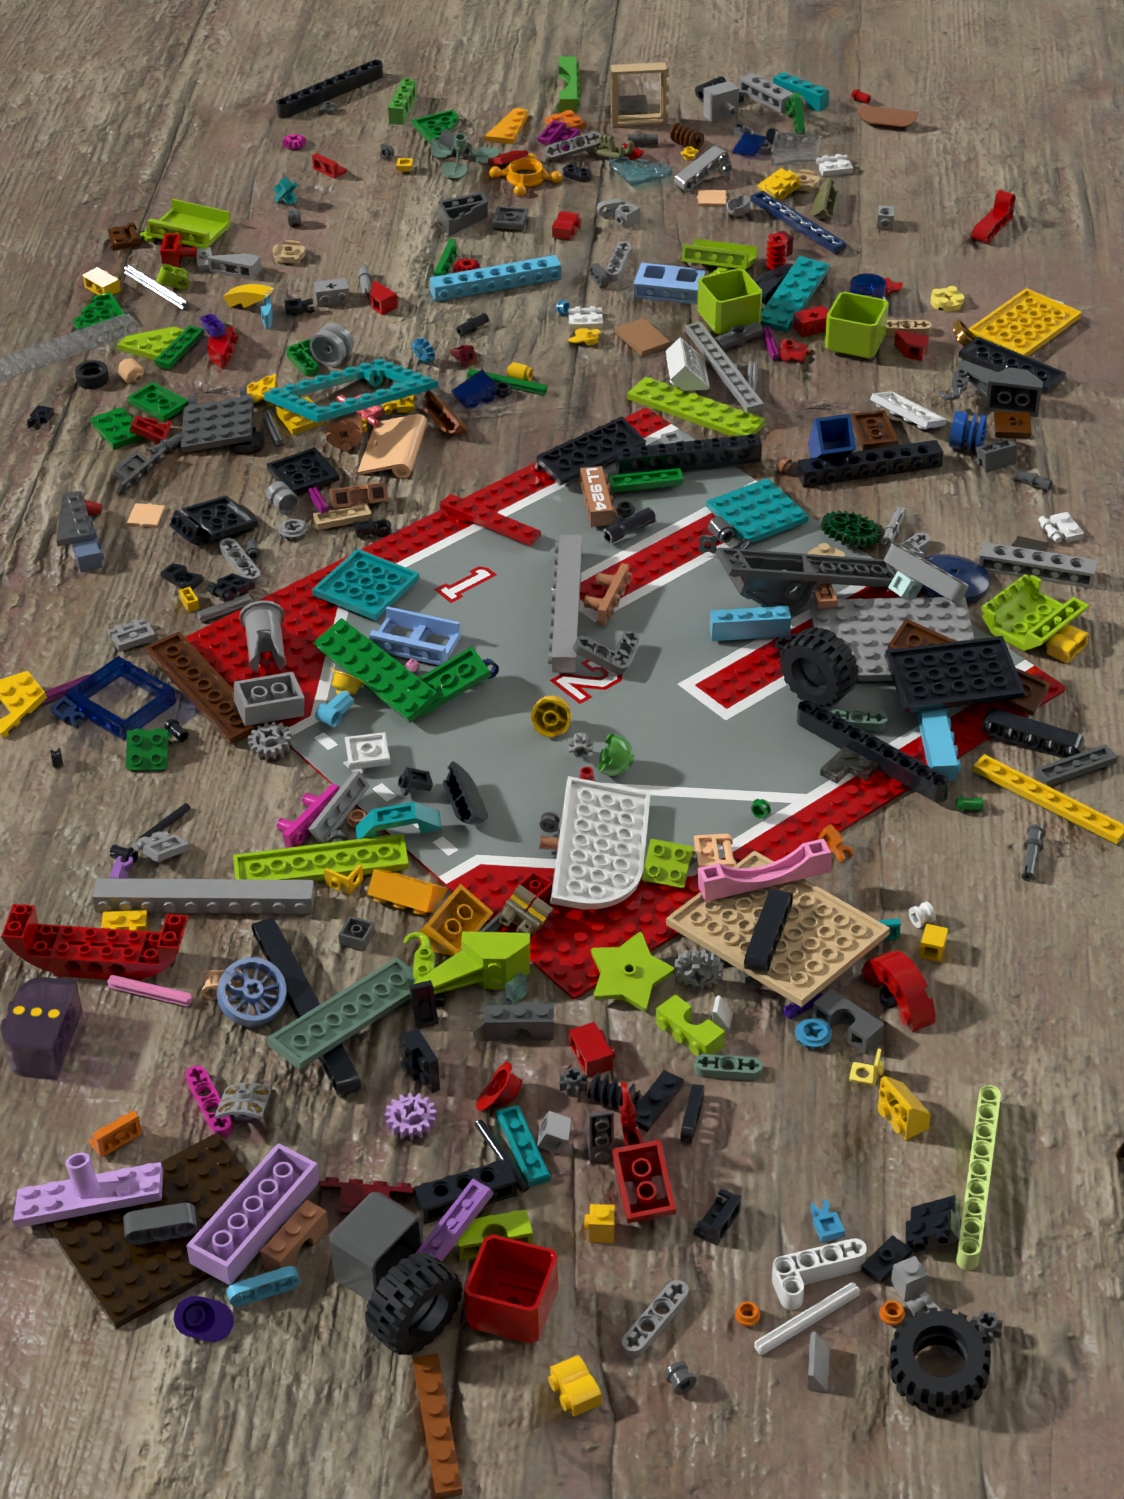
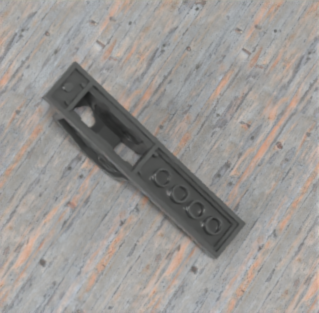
(760, 574)

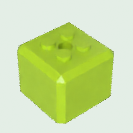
(729, 300)
(856, 325)

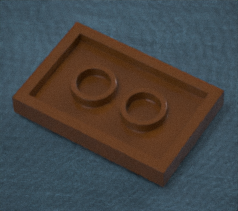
(873, 430)

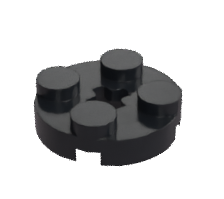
(251, 446)

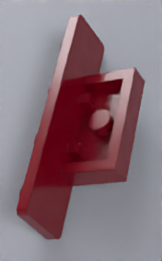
(355, 1191)

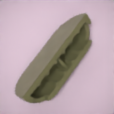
(825, 200)

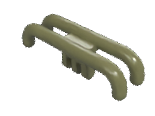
(608, 149)

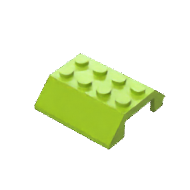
(1028, 616)

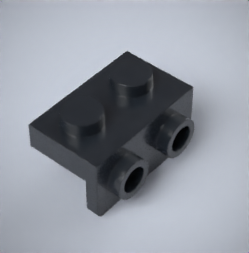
(187, 529)

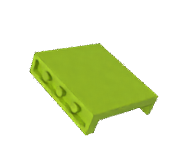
(196, 223)
(720, 254)

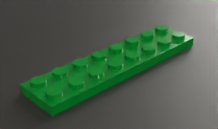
(377, 669)

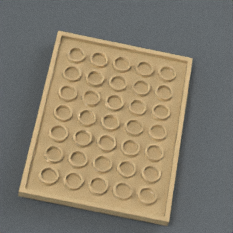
(816, 944)

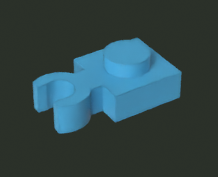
(826, 1224)

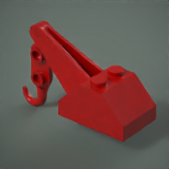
(641, 1170)

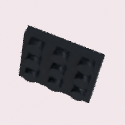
(303, 471)
(220, 517)

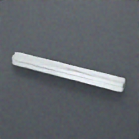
(806, 1318)

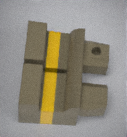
(516, 908)

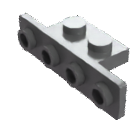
(134, 468)

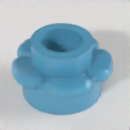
(562, 307)

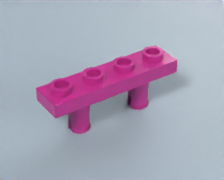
(297, 831)

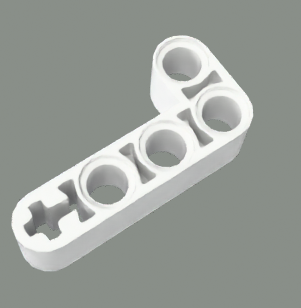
(814, 1265)

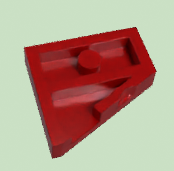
(150, 428)

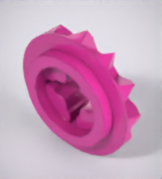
(294, 141)

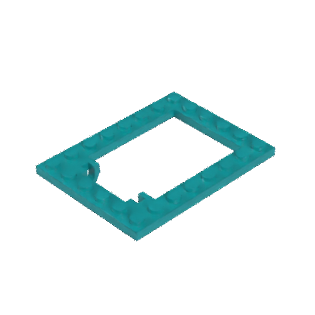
(410, 384)

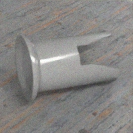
(263, 632)

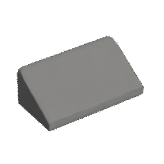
(818, 1364)

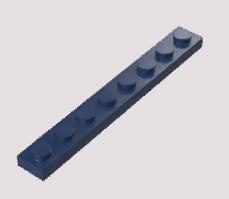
(798, 222)

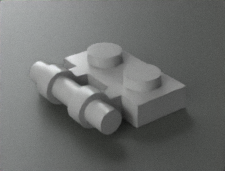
(131, 634)
(161, 846)

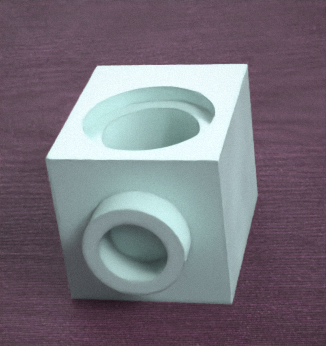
(905, 585)

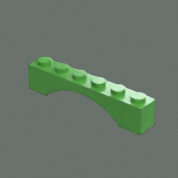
(569, 71)

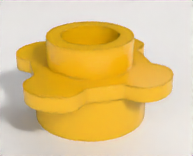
(689, 153)

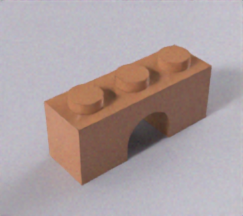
(359, 495)
(304, 1225)

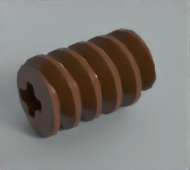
(686, 137)

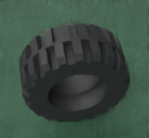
(832, 657)
(413, 1303)
(946, 1330)

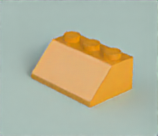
(405, 891)
(457, 914)

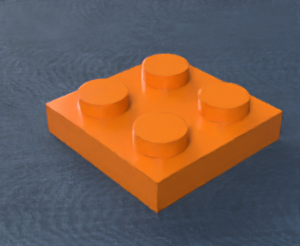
(569, 117)

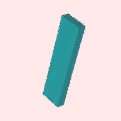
(523, 1146)

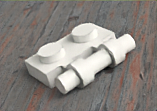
(834, 165)
(585, 318)
(1061, 527)

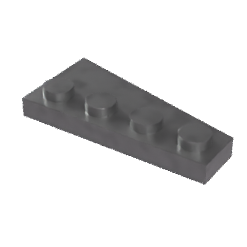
(73, 520)

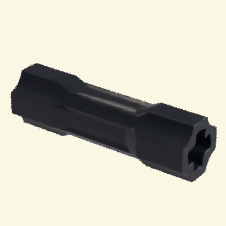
(619, 530)

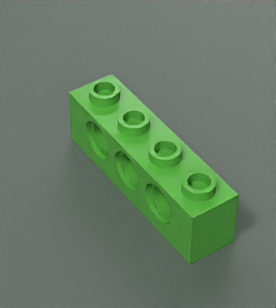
(402, 101)

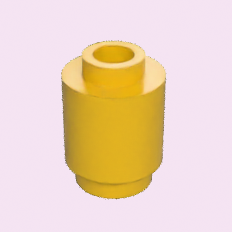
(520, 371)

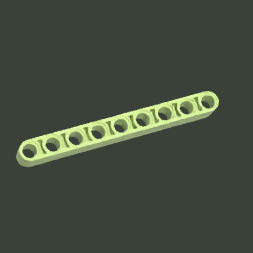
(978, 1178)

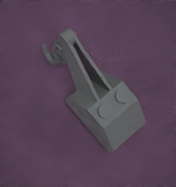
(1005, 390)

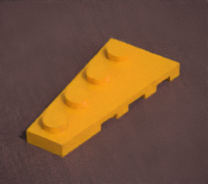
(509, 127)

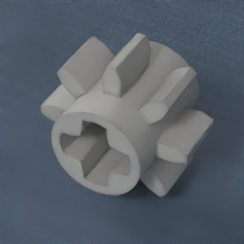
(580, 745)

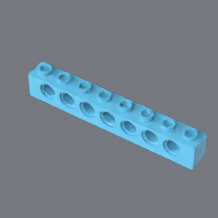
(495, 278)

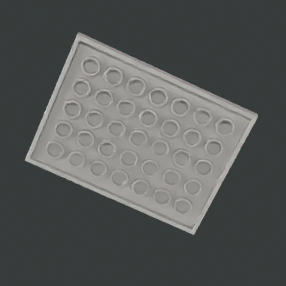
(872, 623)

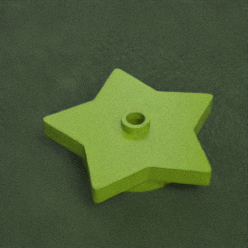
(629, 972)

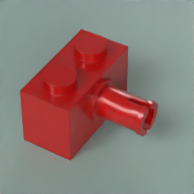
(173, 250)

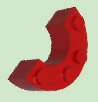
(905, 984)

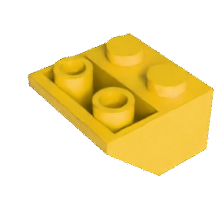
(902, 1108)

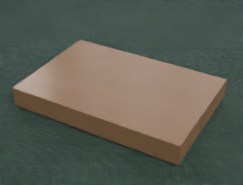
(642, 337)

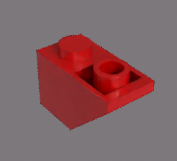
(382, 299)
(911, 344)

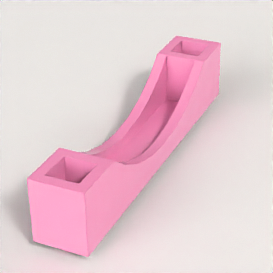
(806, 861)

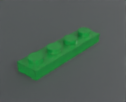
(447, 258)
(179, 347)
(646, 480)

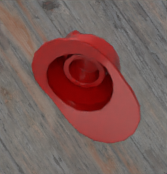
(501, 1089)

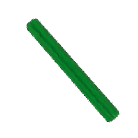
(514, 382)

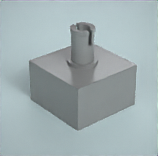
(721, 101)

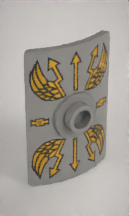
(244, 1101)

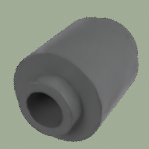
(721, 529)

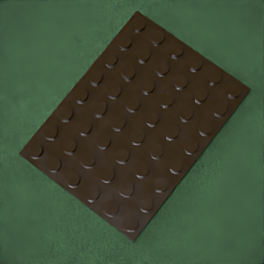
(140, 1277)

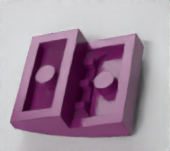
(557, 132)

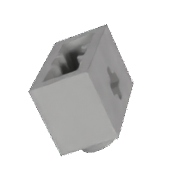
(331, 292)

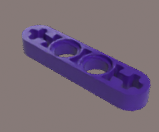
(212, 325)

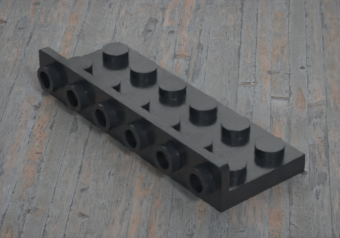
(588, 450)

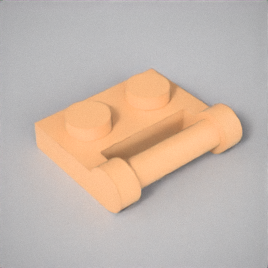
(707, 850)

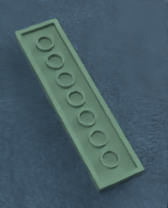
(343, 1014)

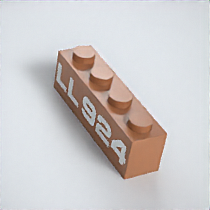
(597, 496)

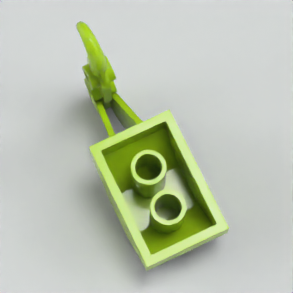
(485, 959)

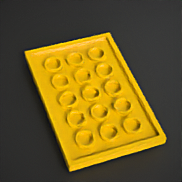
(1025, 322)

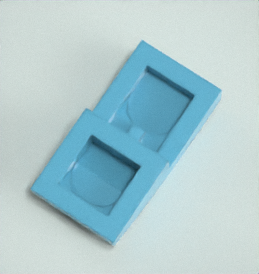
(266, 313)

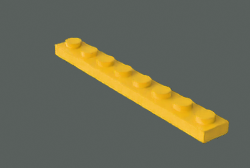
(1049, 798)

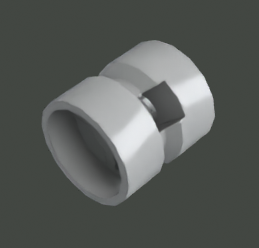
(282, 497)

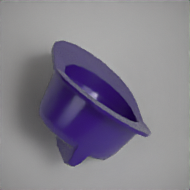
(203, 1318)

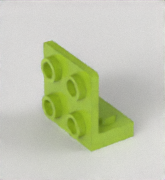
(667, 863)

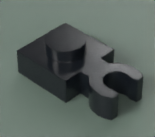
(40, 415)

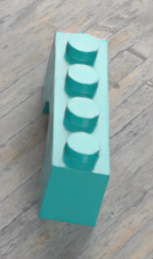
(815, 96)

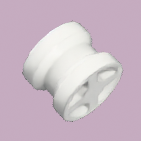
(922, 914)

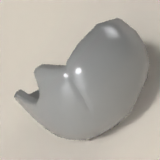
(738, 206)

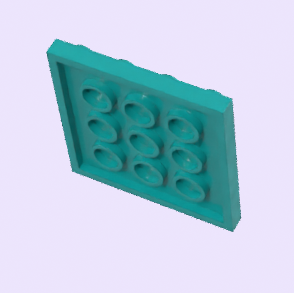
(758, 510)
(366, 584)

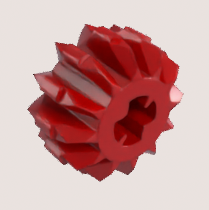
(466, 265)

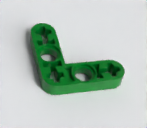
(795, 109)
(300, 355)

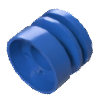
(967, 431)

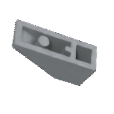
(236, 265)

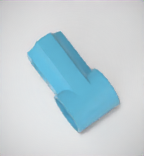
(333, 711)

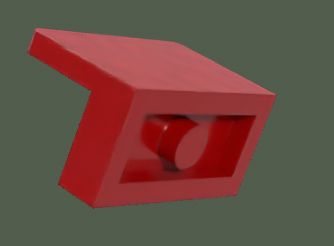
(327, 166)

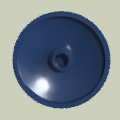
(964, 570)

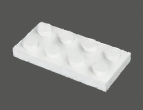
(909, 410)

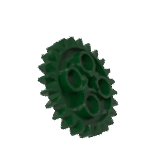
(851, 529)

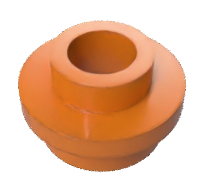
(892, 1307)
(747, 1308)

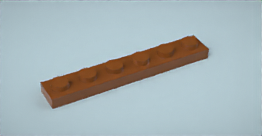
(437, 1426)

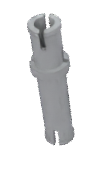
(364, 279)
(892, 530)

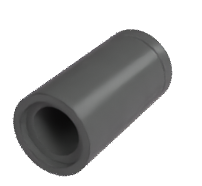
(447, 139)

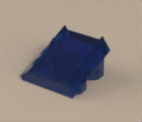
(475, 390)

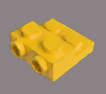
(780, 184)
(294, 422)

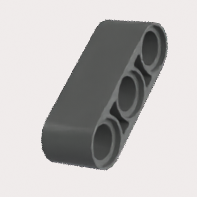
(160, 1223)

